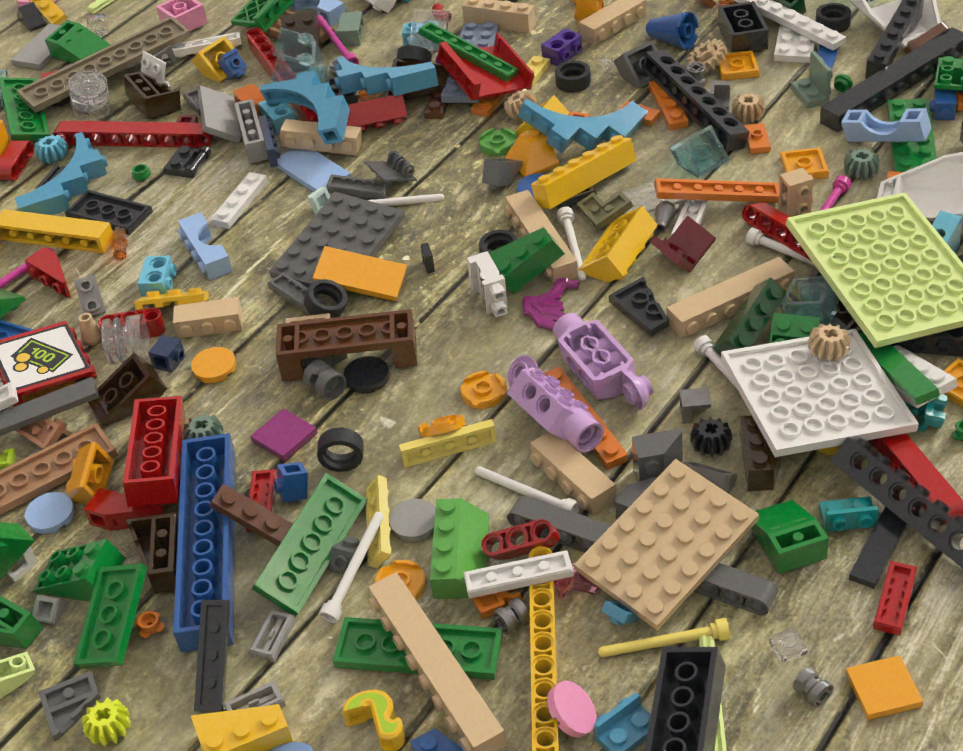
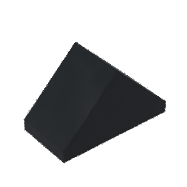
(30, 17)

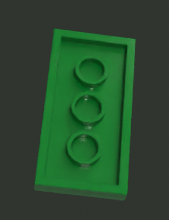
(110, 616)

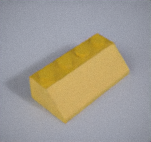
(619, 246)

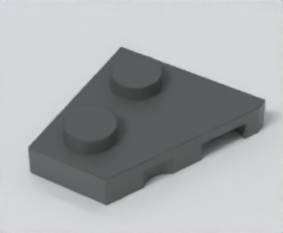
(68, 702)

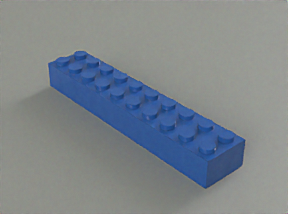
(204, 536)

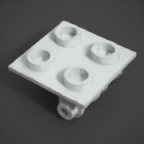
(154, 67)

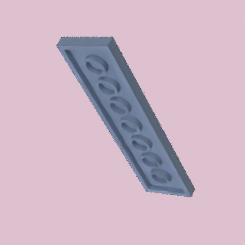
(476, 34)

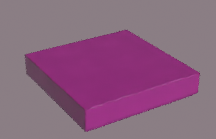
(283, 434)

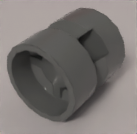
(324, 380)

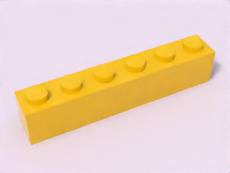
(583, 172)
(55, 231)

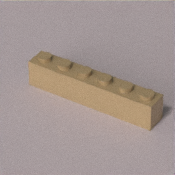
(529, 217)
(724, 298)

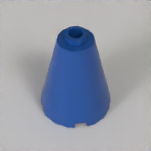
(674, 29)

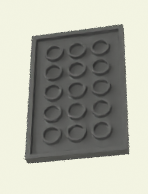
(340, 224)

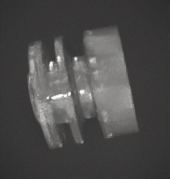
(89, 95)
(121, 340)

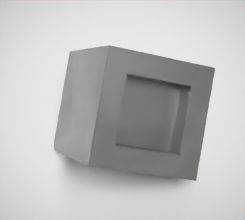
(721, 91)
(693, 399)

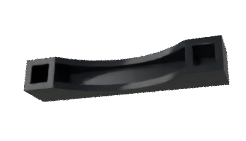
(885, 51)

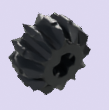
(711, 436)

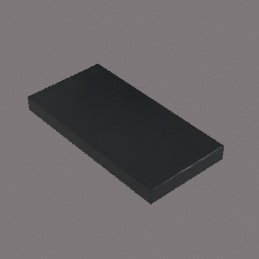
(109, 209)

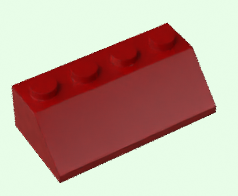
(377, 112)

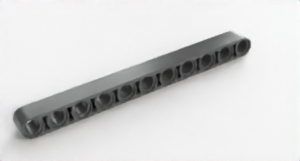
(581, 532)

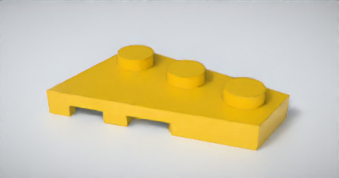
(174, 295)

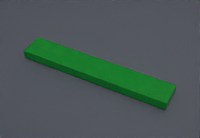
(469, 51)
(903, 373)

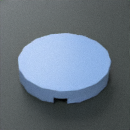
(49, 512)

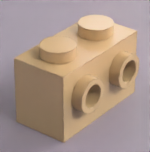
(795, 192)

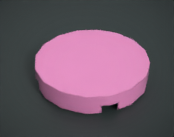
(572, 709)

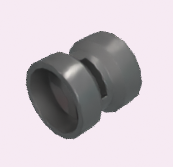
(697, 70)
(511, 615)
(812, 686)

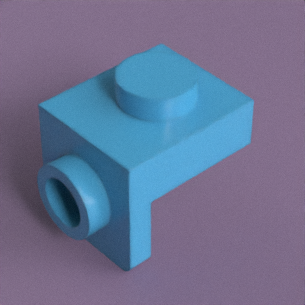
(619, 613)

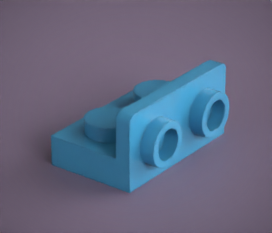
(623, 726)

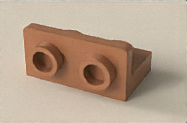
(44, 431)

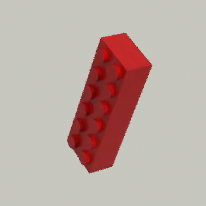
(154, 452)

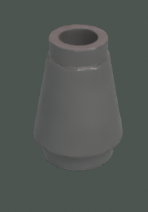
(663, 215)

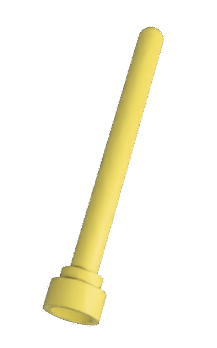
(718, 630)

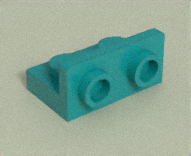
(848, 514)

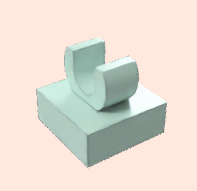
(318, 199)

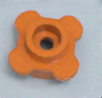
(149, 624)

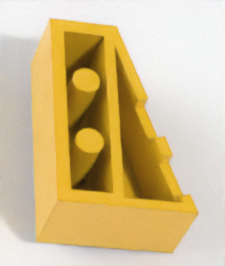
(242, 729)

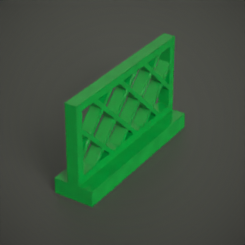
(263, 14)

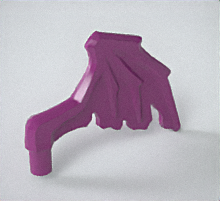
(545, 308)

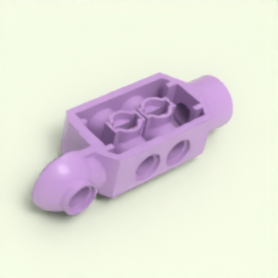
(600, 360)
(552, 405)

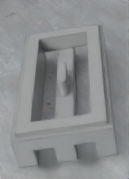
(275, 642)
(253, 696)

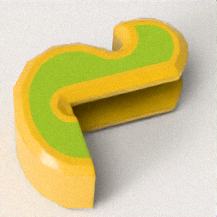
(380, 707)

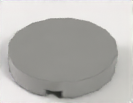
(412, 520)

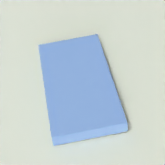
(309, 168)

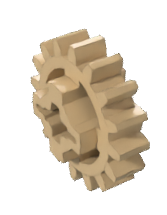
(709, 54)

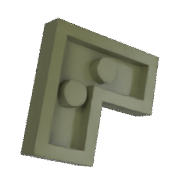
(601, 212)

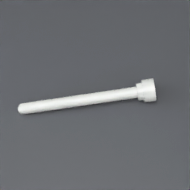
(409, 200)
(566, 217)
(756, 237)
(704, 347)
(568, 504)
(331, 610)

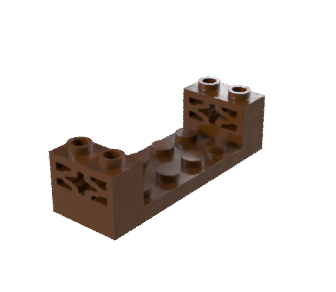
(345, 336)

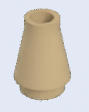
(89, 330)

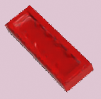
(262, 488)
(895, 598)

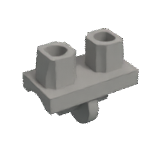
(89, 295)

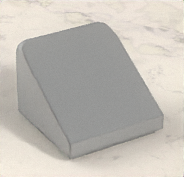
(48, 609)

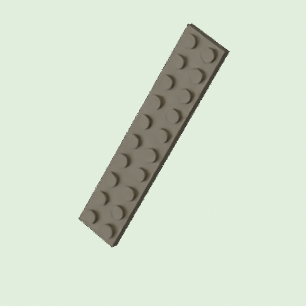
(106, 62)

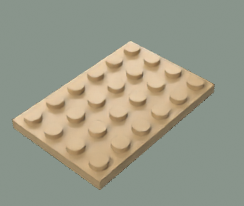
(666, 543)

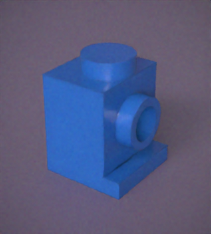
(232, 64)

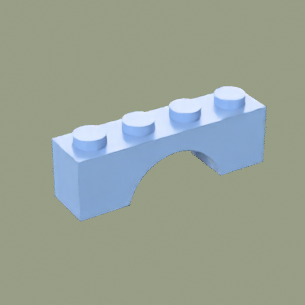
(328, 9)
(864, 127)
(211, 258)

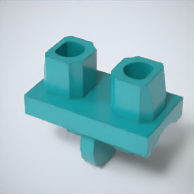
(928, 415)

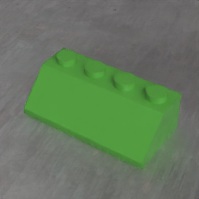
(456, 546)

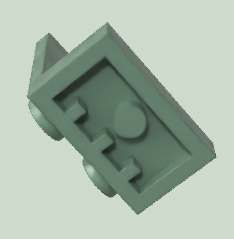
(815, 89)

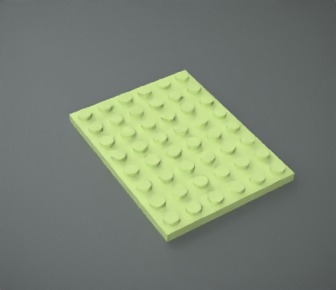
(885, 267)

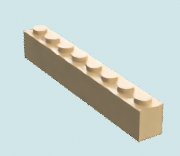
(436, 666)

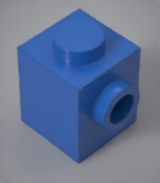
(943, 105)
(291, 482)

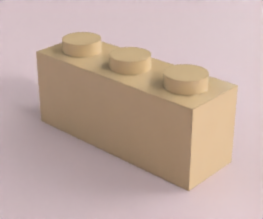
(208, 318)

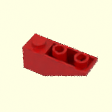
(47, 269)
(110, 510)

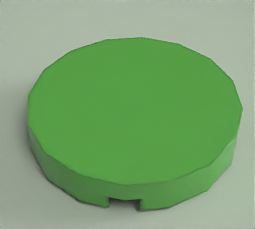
(497, 142)

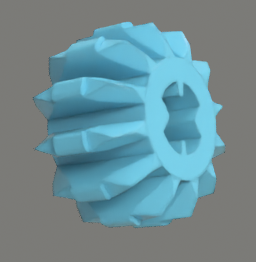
(51, 149)

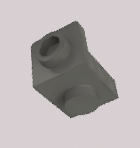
(342, 554)

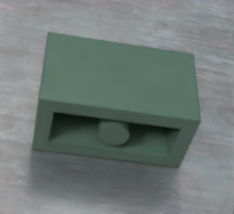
(350, 28)

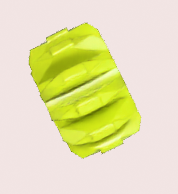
(106, 722)

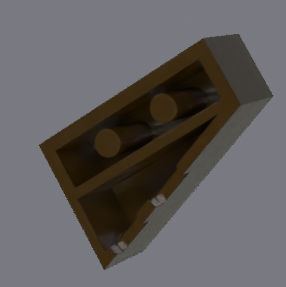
(151, 96)
(759, 461)
(157, 546)

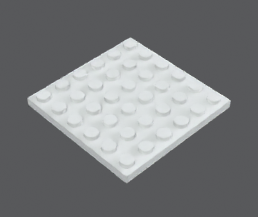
(816, 402)

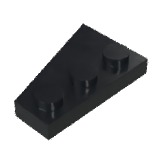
(639, 305)

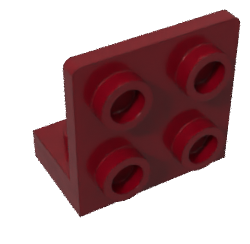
(686, 244)

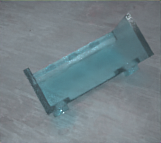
(296, 55)

